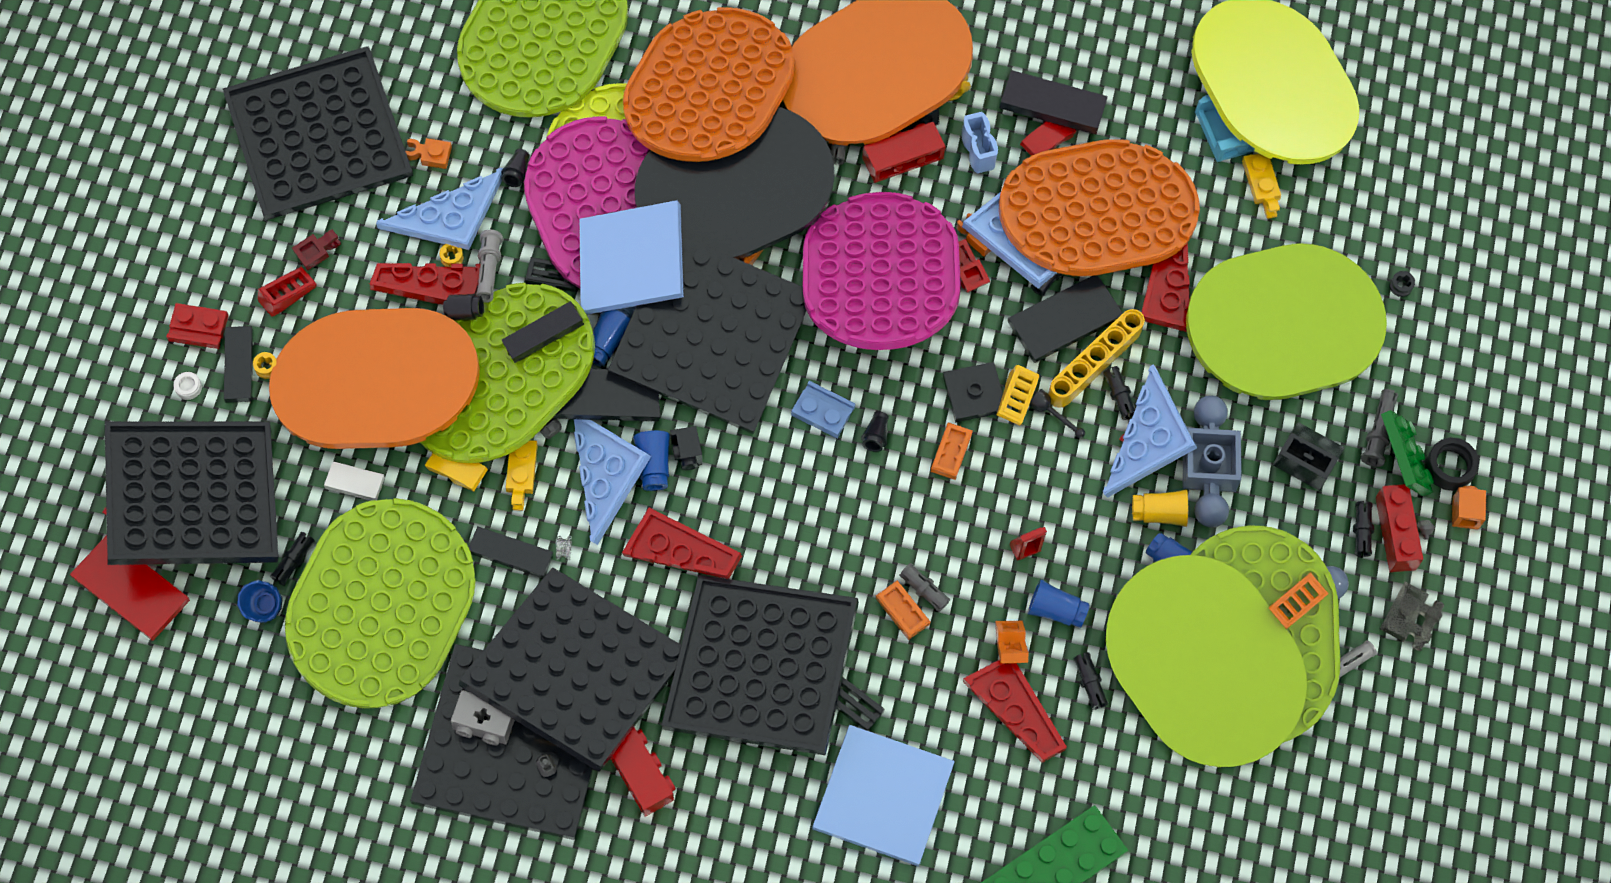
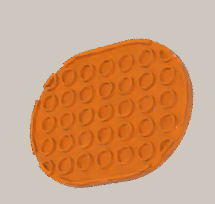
(878, 67)
(708, 84)
(1098, 207)
(374, 378)

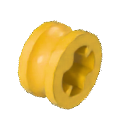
(444, 254)
(264, 357)

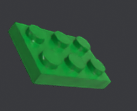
(1408, 453)

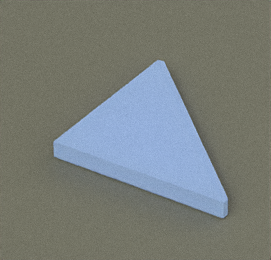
(449, 216)
(1152, 436)
(606, 472)

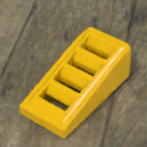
(1024, 380)

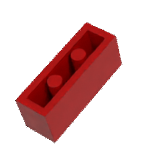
(903, 152)
(1399, 528)
(642, 773)

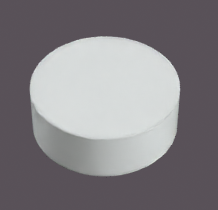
(187, 385)

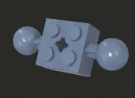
(1216, 475)

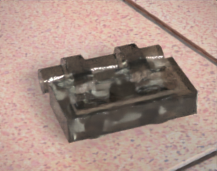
(1404, 612)

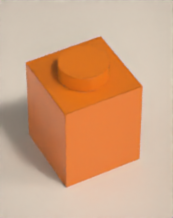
(1469, 507)

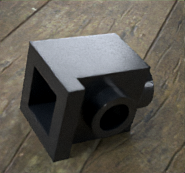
(686, 447)

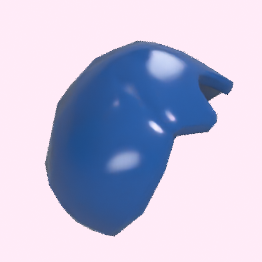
(259, 601)

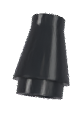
(515, 170)
(875, 434)

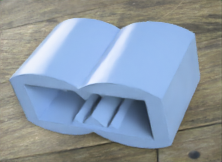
(979, 142)

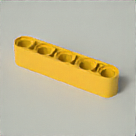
(1099, 347)

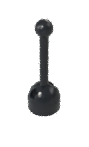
(1042, 402)

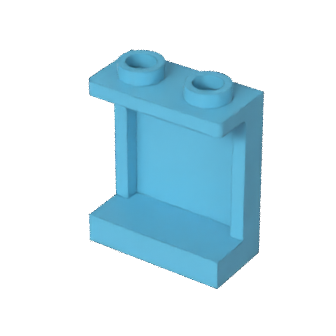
(1220, 138)

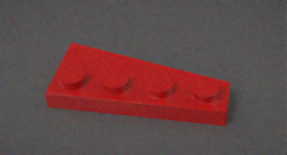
(425, 282)
(1168, 292)
(679, 546)
(1013, 701)

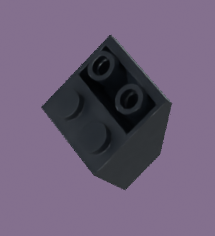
(1308, 456)

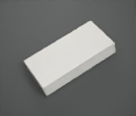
(354, 481)

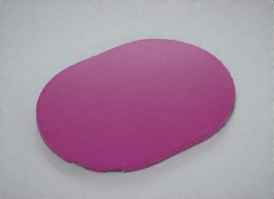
(580, 174)
(881, 271)

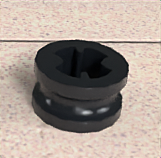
(1398, 278)

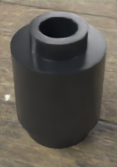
(463, 307)

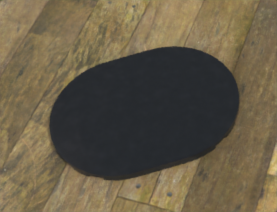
(749, 196)

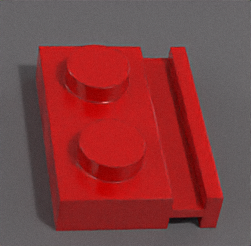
(197, 326)

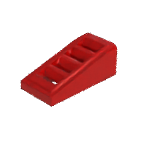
(274, 302)
(1028, 543)

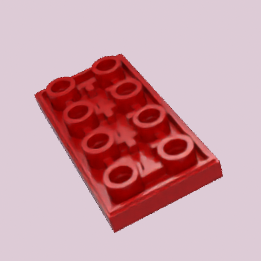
(131, 591)

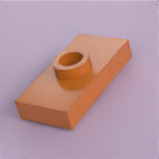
(951, 451)
(902, 610)

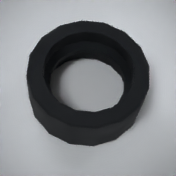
(1463, 449)

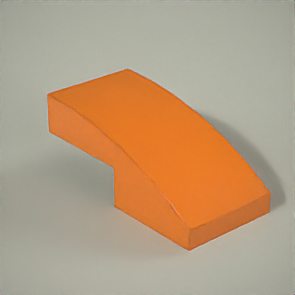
(1011, 641)

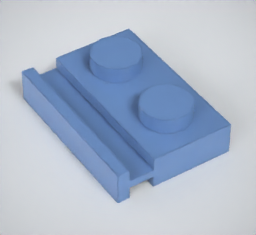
(823, 409)

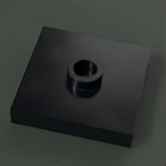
(973, 391)

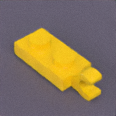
(1262, 183)
(521, 473)

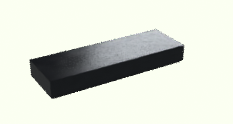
(542, 332)
(238, 364)
(510, 552)

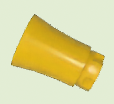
(1161, 508)

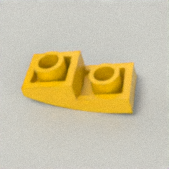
(462, 474)

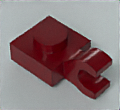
(313, 250)

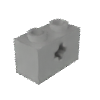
(470, 710)

